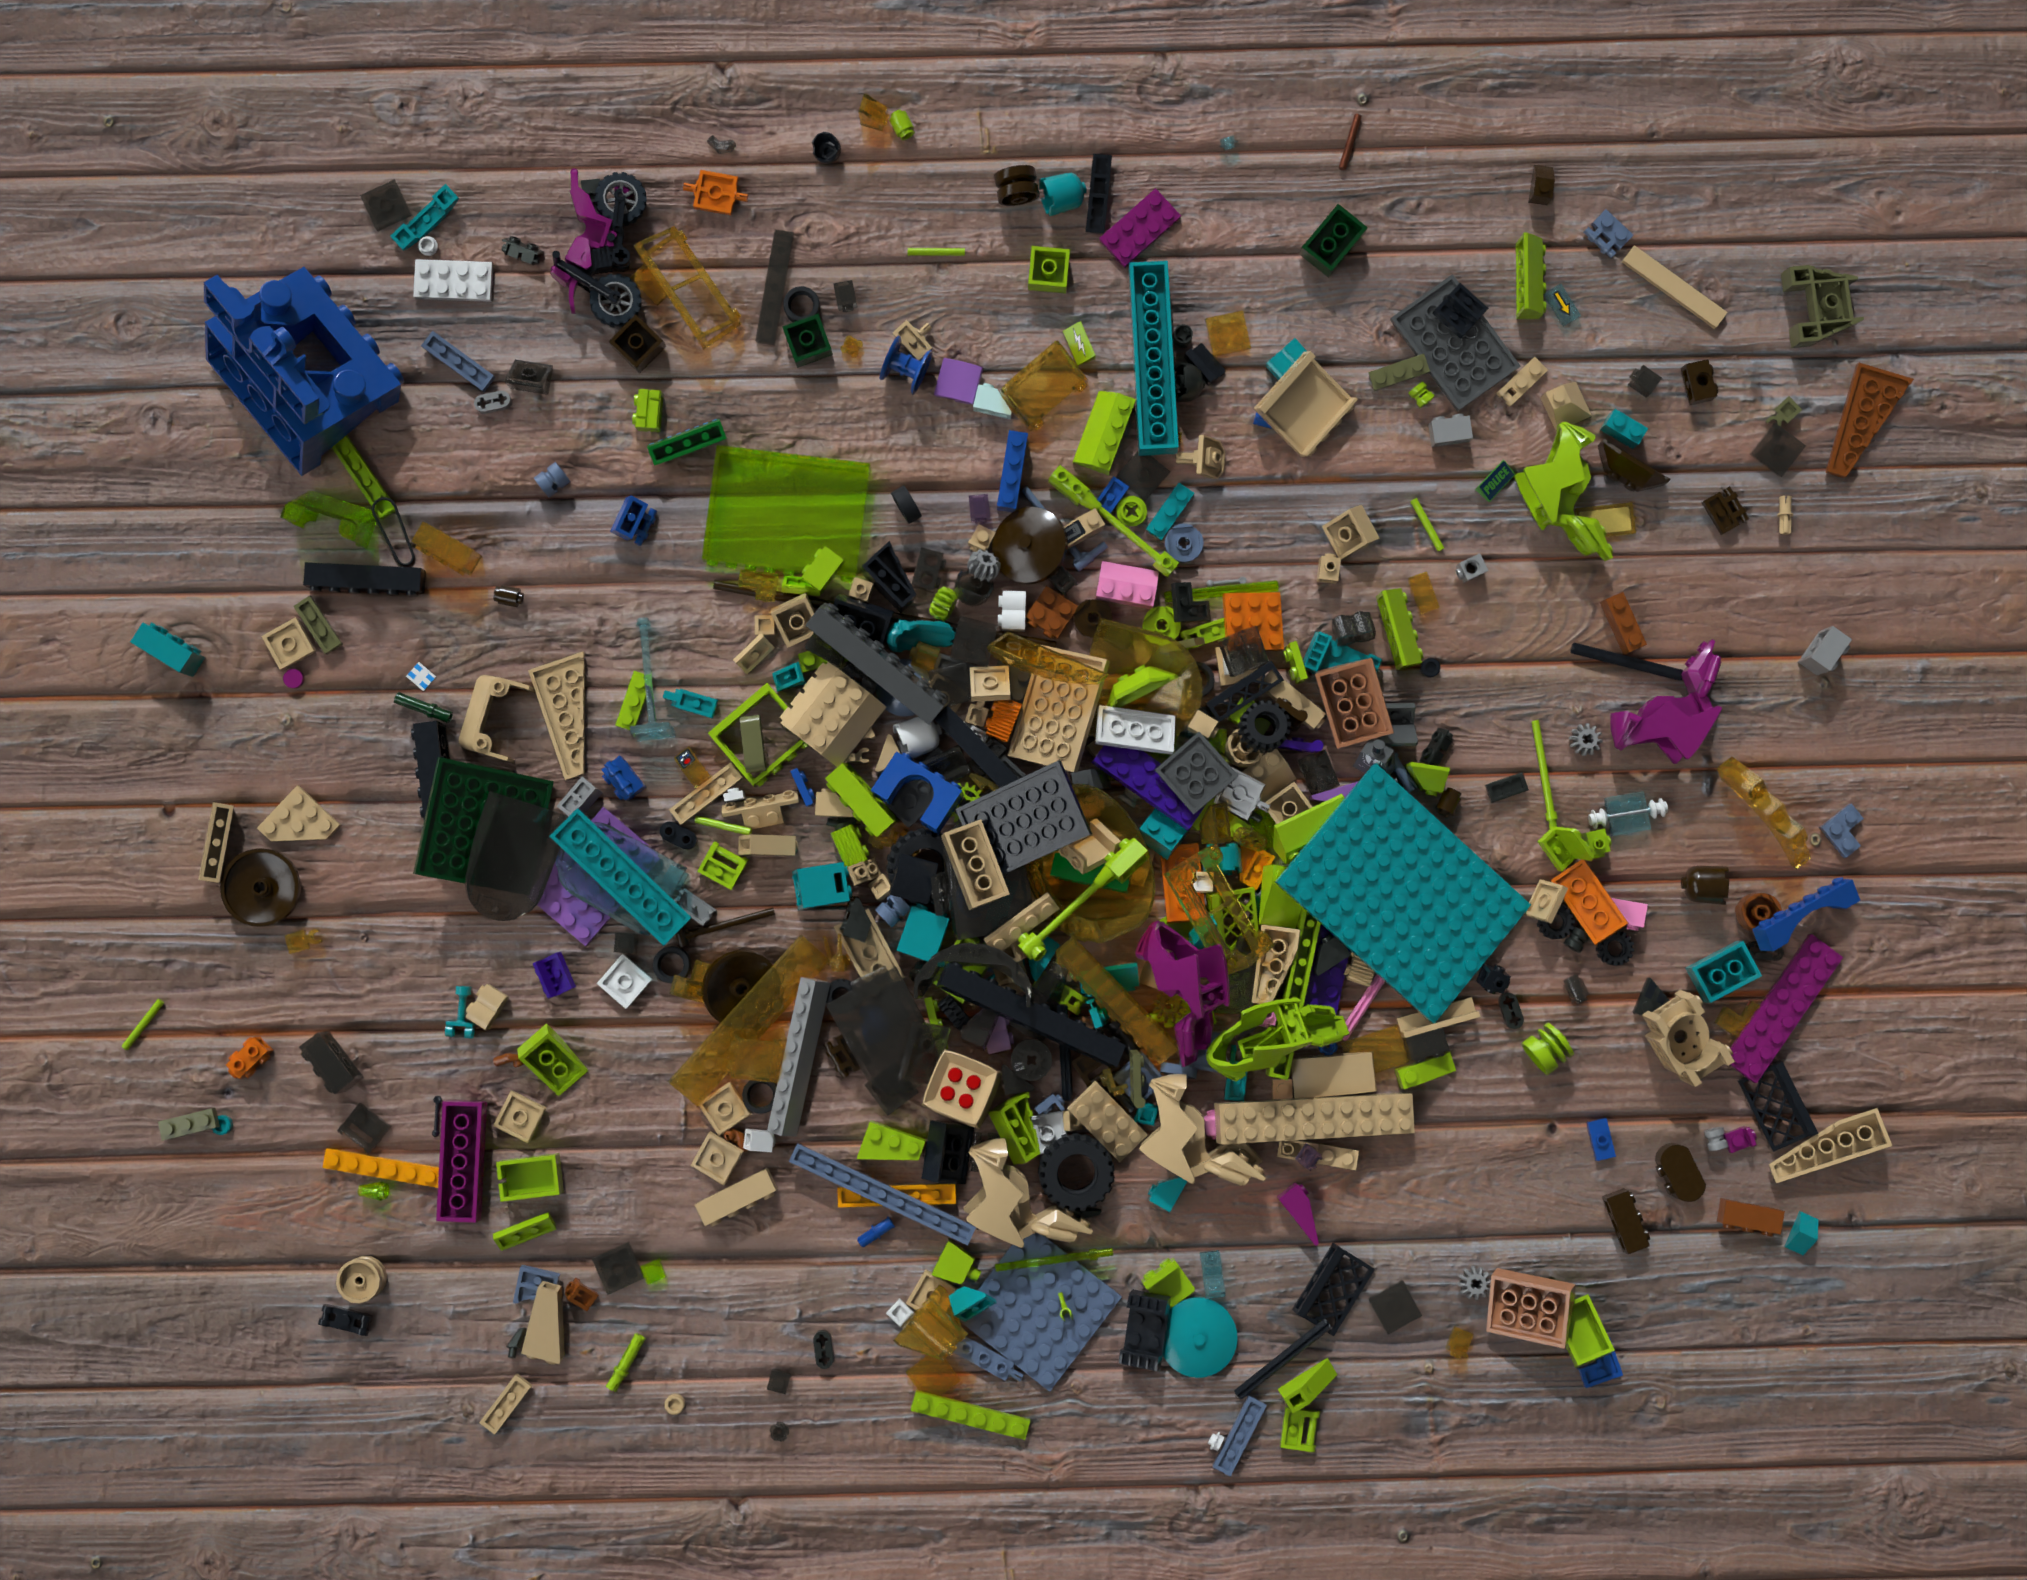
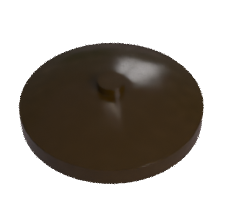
(1030, 545)
(260, 887)
(731, 979)

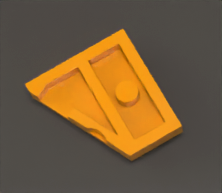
(1253, 866)

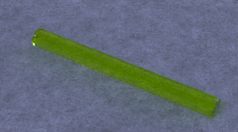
(1218, 591)

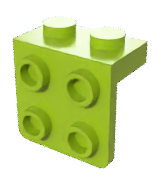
(1564, 846)
(1168, 1281)

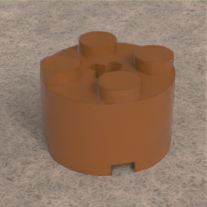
(1747, 910)

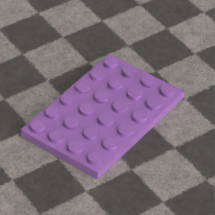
(569, 911)

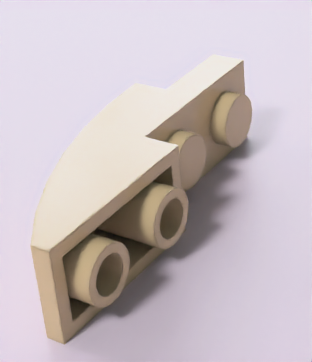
(1331, 1154)

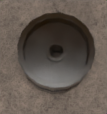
(1016, 185)

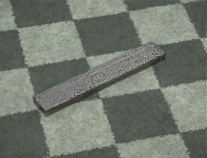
(774, 287)

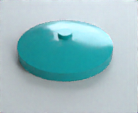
(1199, 1337)

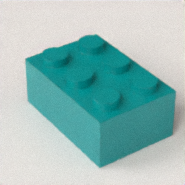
(168, 648)
(1723, 971)

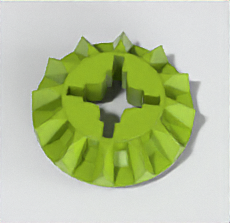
(1131, 501)

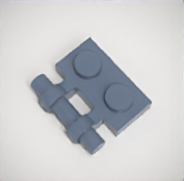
(1612, 230)

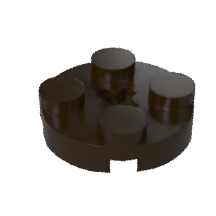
(1082, 616)

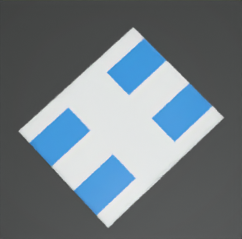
(421, 676)

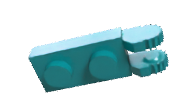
(1235, 1089)

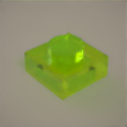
(653, 1271)

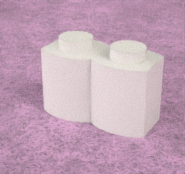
(1013, 611)

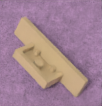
(761, 811)

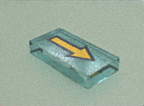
(1562, 305)

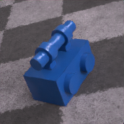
(629, 517)
(623, 778)

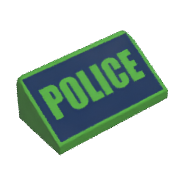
(1495, 481)

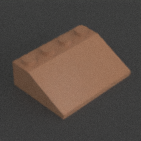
(1354, 702)
(1530, 1307)

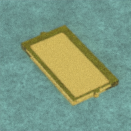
(1615, 518)

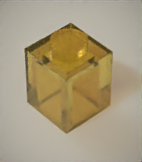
(924, 656)

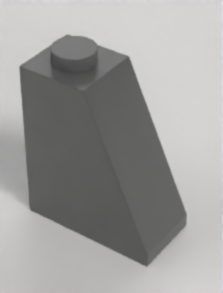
(1091, 777)

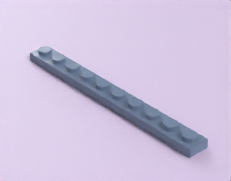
(882, 1194)

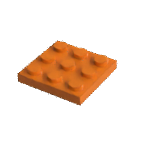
(1258, 610)

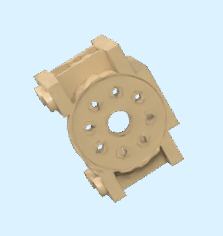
(1696, 1060)

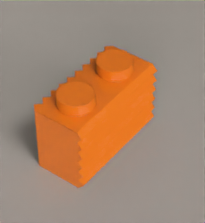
(1003, 719)

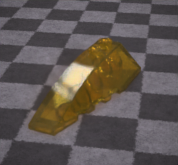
(1042, 661)

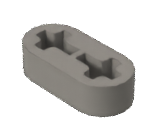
(493, 406)

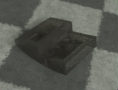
(1243, 651)

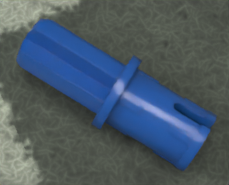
(875, 1232)

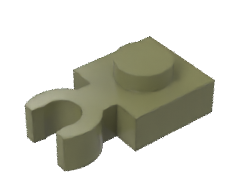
(1785, 411)

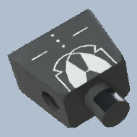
(1376, 752)

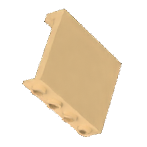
(1305, 405)

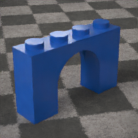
(903, 770)

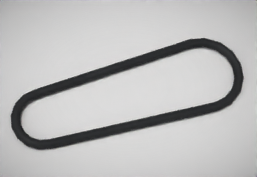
(384, 534)

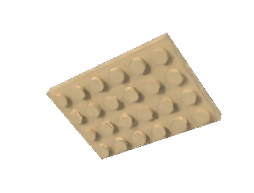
(1057, 717)

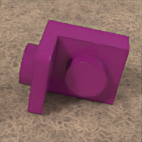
(1740, 1138)

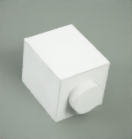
(759, 1140)

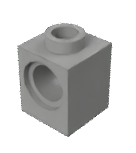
(1479, 567)

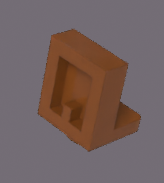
(580, 1294)

